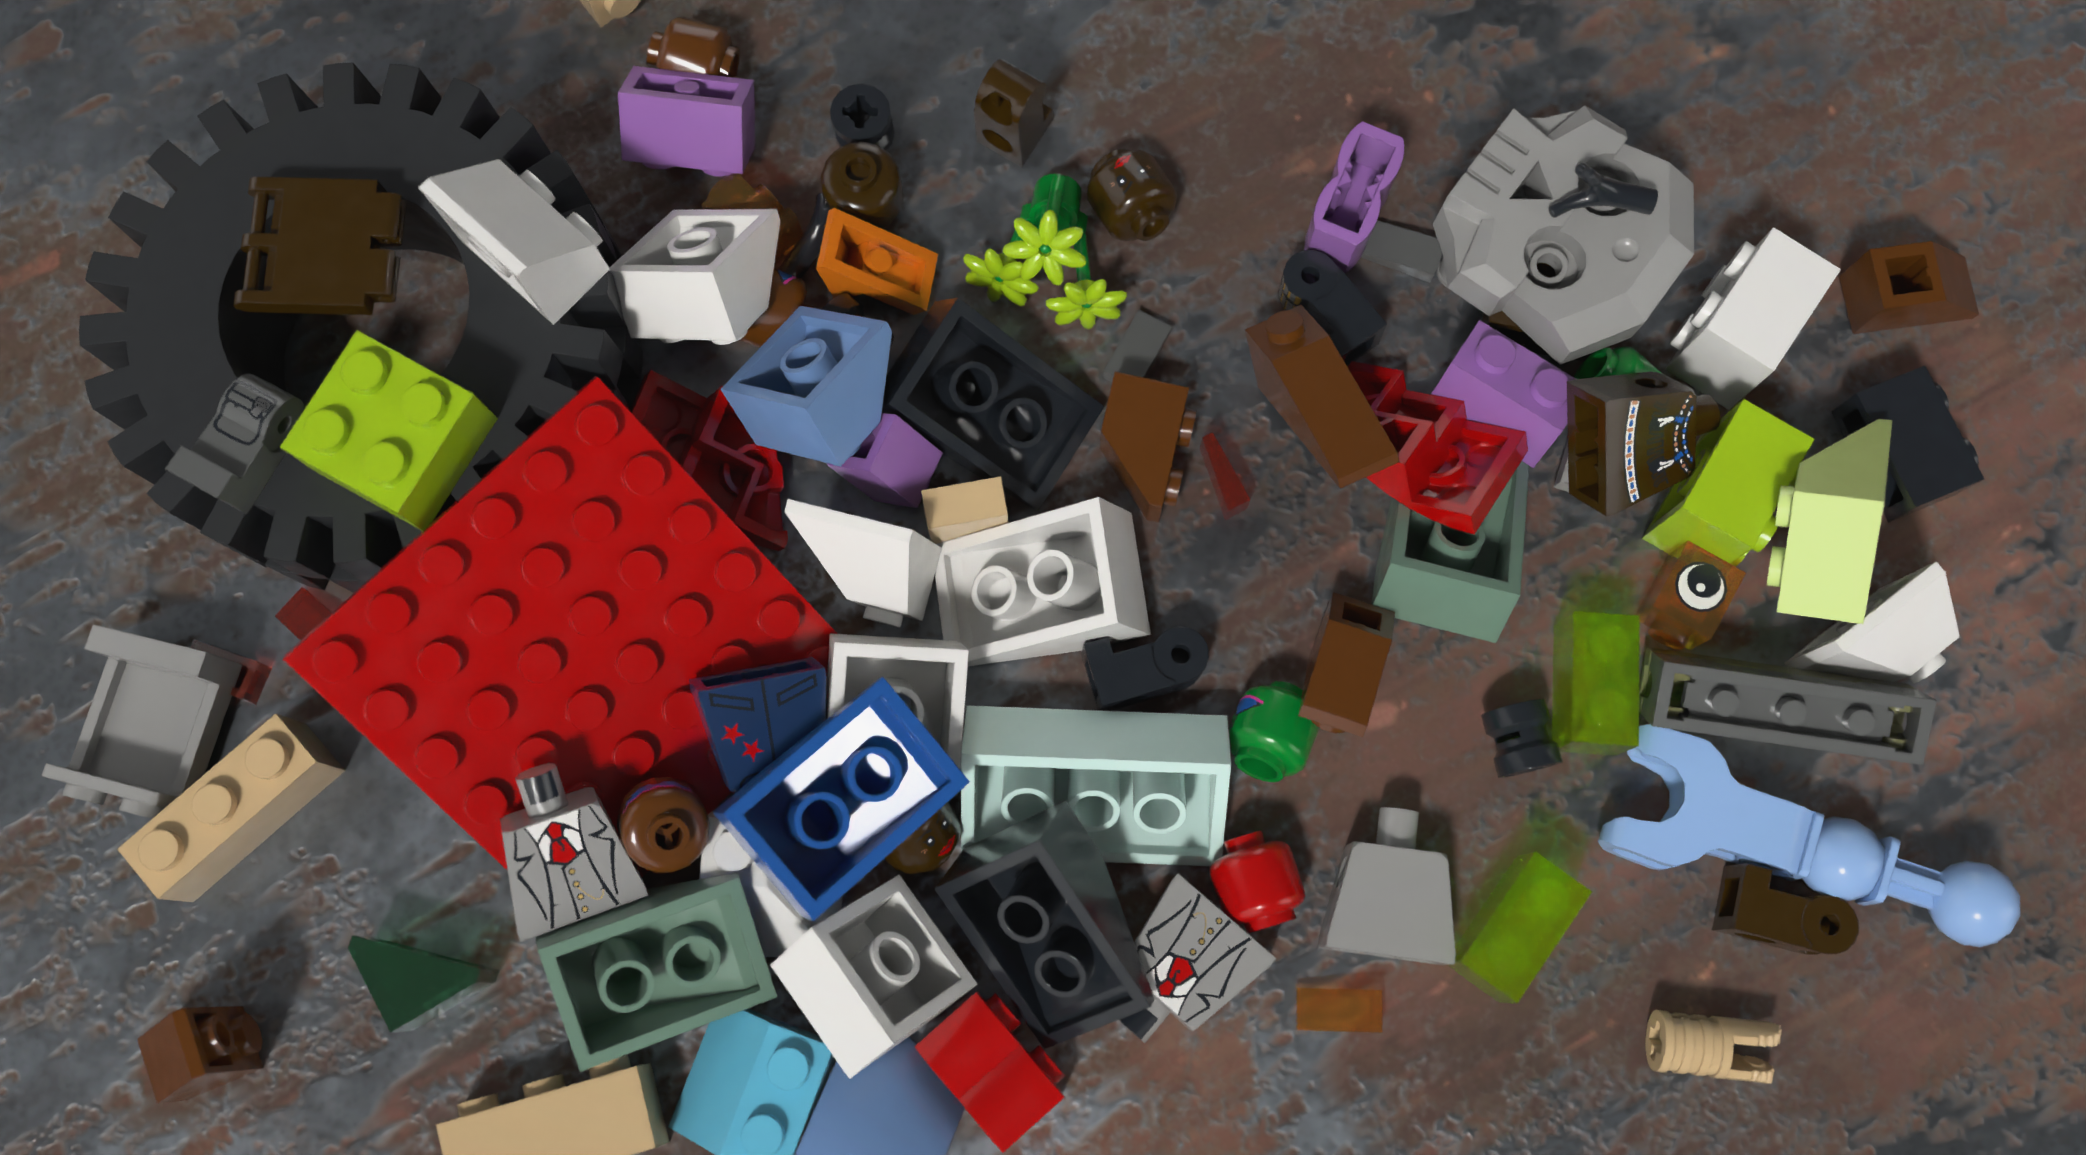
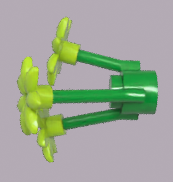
(1044, 240)

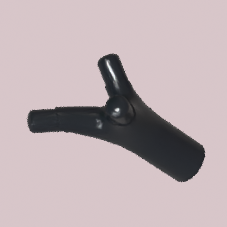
(1606, 192)
(809, 244)

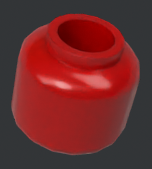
(1257, 882)

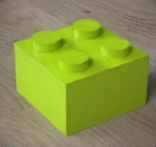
(390, 431)
(1733, 487)

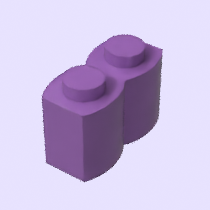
(1355, 194)

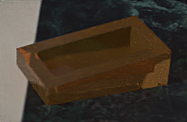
(1339, 1010)

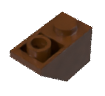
(1907, 288)
(1141, 436)
(1346, 665)
(200, 1051)

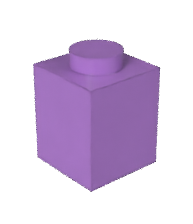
(892, 463)

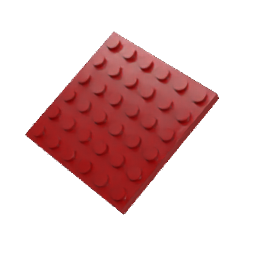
(558, 625)

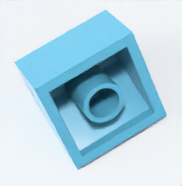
(752, 1086)

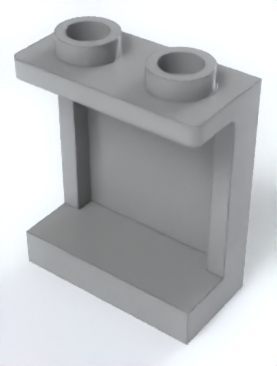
(147, 722)

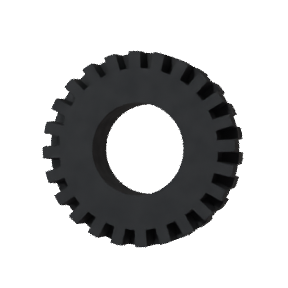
(188, 342)

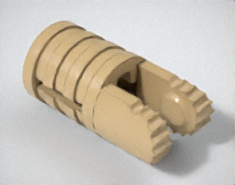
(1707, 1045)

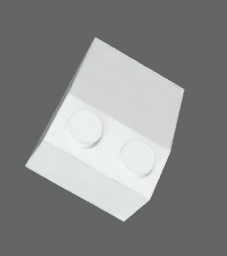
(1043, 584)

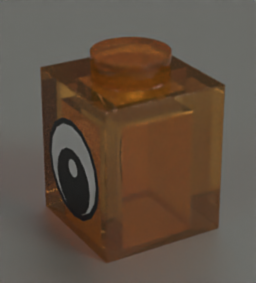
(1689, 597)

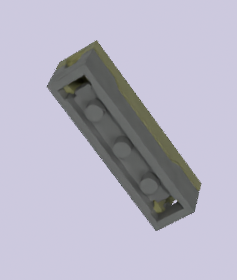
(1785, 705)

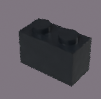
(1926, 448)

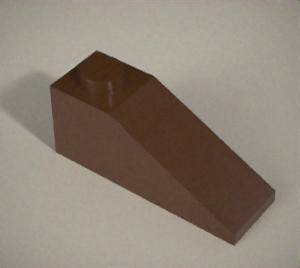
(1318, 396)

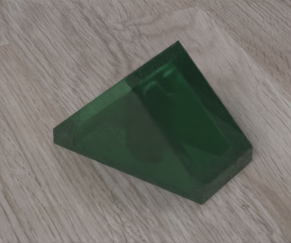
(415, 983)

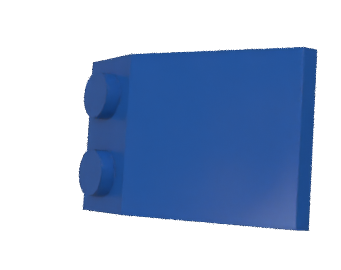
(841, 799)

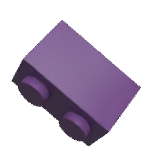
(687, 120)
(1508, 388)

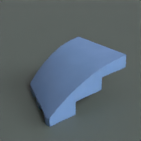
(884, 1110)

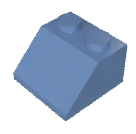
(814, 385)

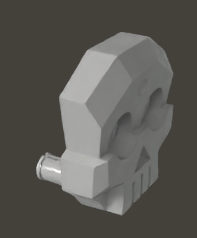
(1605, 258)

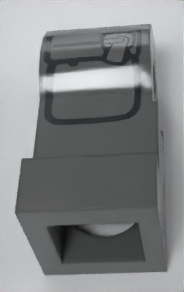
(240, 442)

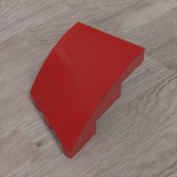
(717, 454)
(1446, 463)

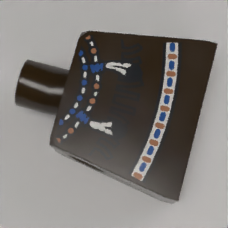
(1632, 437)

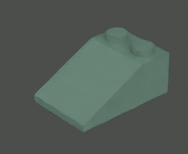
(1453, 576)
(655, 967)

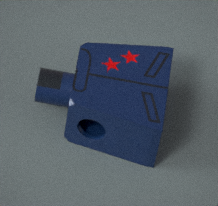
(759, 714)

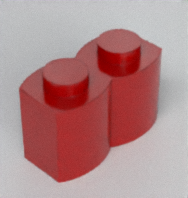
(992, 1070)

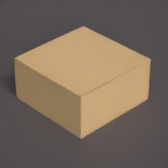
(964, 508)

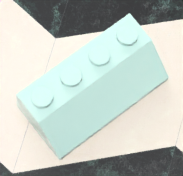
(1135, 780)

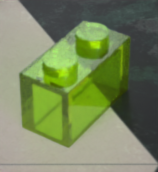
(1596, 683)
(1518, 927)

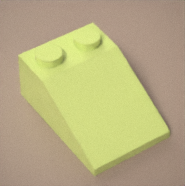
(1832, 527)

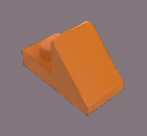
(875, 262)

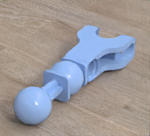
(1832, 855)

